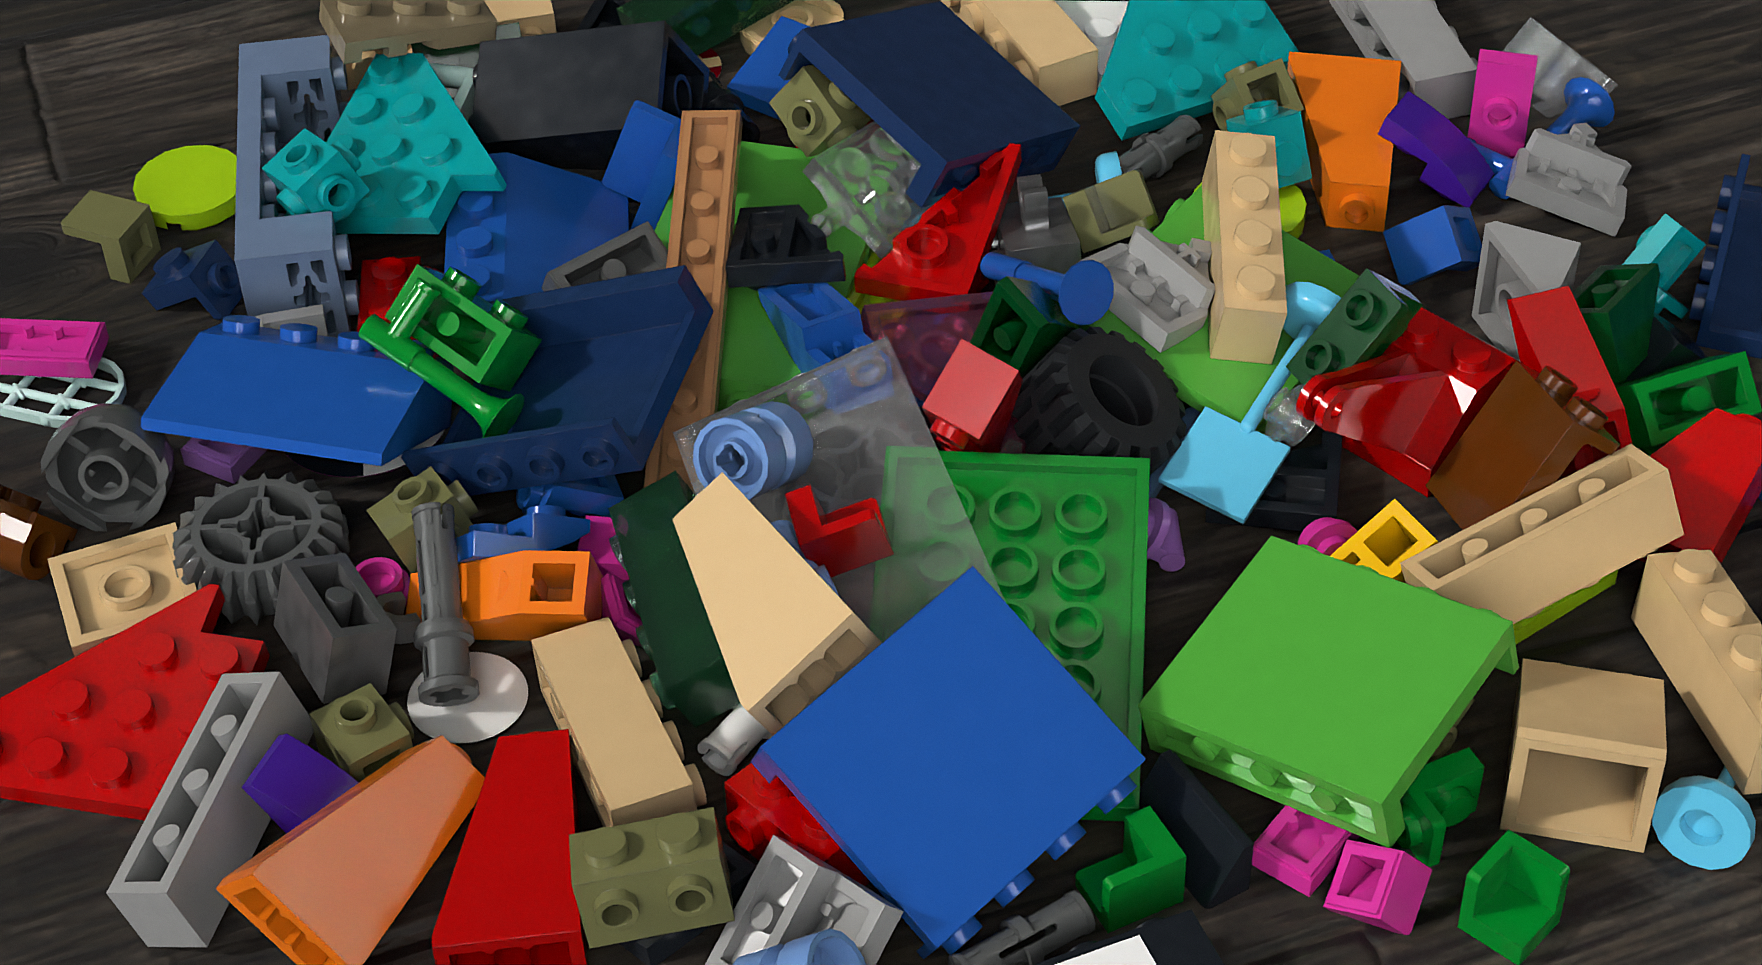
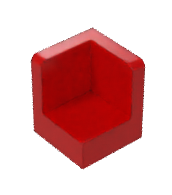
(839, 538)

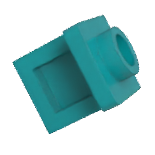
(1287, 126)
(1673, 250)

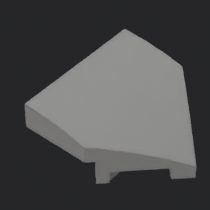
(1571, 178)
(1159, 286)

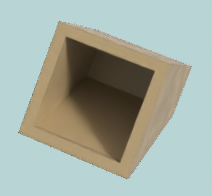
(1585, 755)

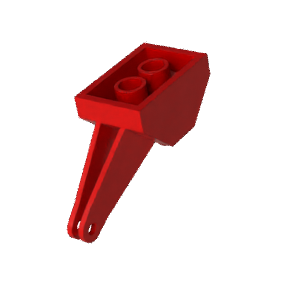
(1411, 400)

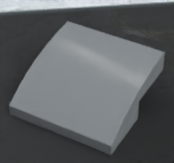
(802, 895)

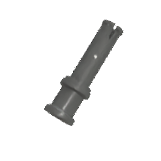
(444, 632)

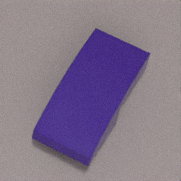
(1452, 160)
(295, 782)

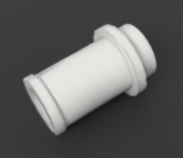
(732, 741)

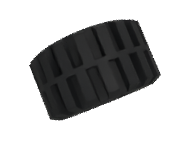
(1099, 400)

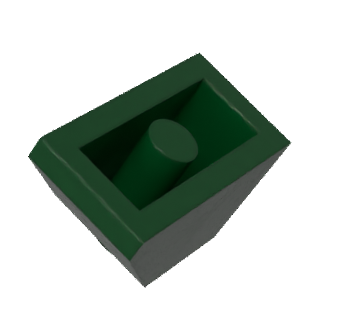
(1620, 313)
(1020, 324)

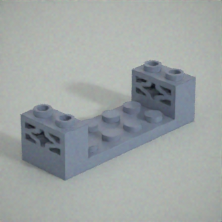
(292, 257)

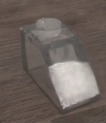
(1555, 67)

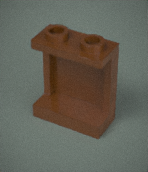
(1517, 444)

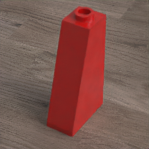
(513, 873)

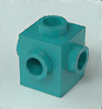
(316, 177)

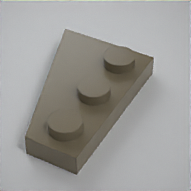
(395, 24)

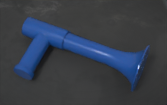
(1585, 103)
(1081, 292)

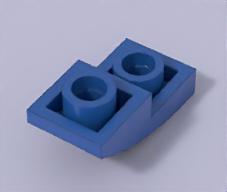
(540, 530)

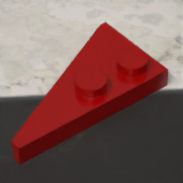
(948, 243)

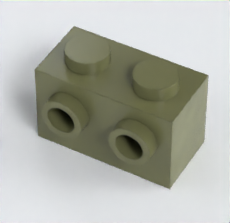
(646, 873)

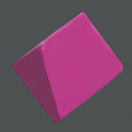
(1378, 886)

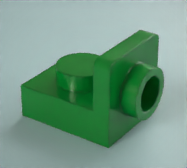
(1437, 799)

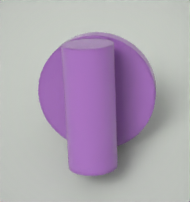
(1164, 536)

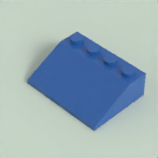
(530, 227)
(297, 394)

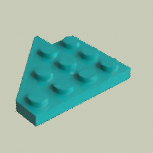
(1176, 57)
(411, 149)

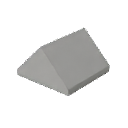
(1516, 265)

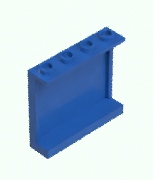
(953, 761)

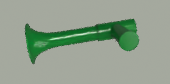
(393, 340)

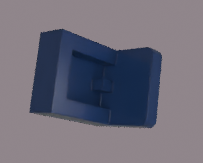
(199, 273)

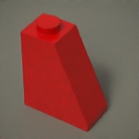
(1714, 479)

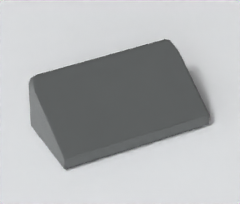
(624, 255)

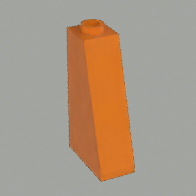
(1341, 119)
(354, 864)

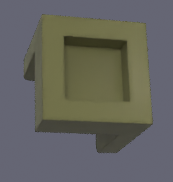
(1111, 210)
(122, 229)

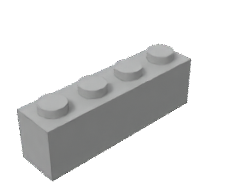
(1417, 35)
(202, 816)

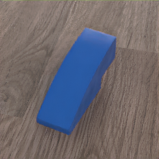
(813, 322)

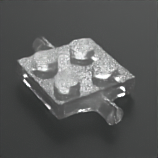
(866, 187)

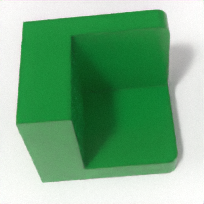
(1138, 880)
(1513, 897)

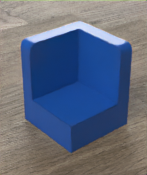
(1434, 243)

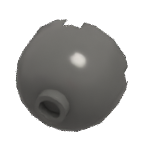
(108, 467)

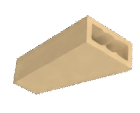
(769, 609)

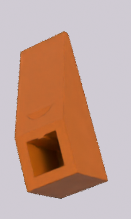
(525, 594)

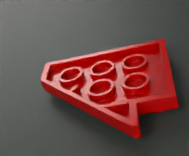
(118, 715)

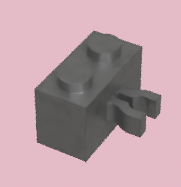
(1037, 229)
(338, 625)

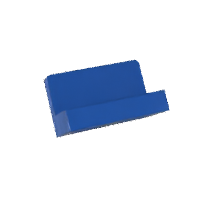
(645, 161)

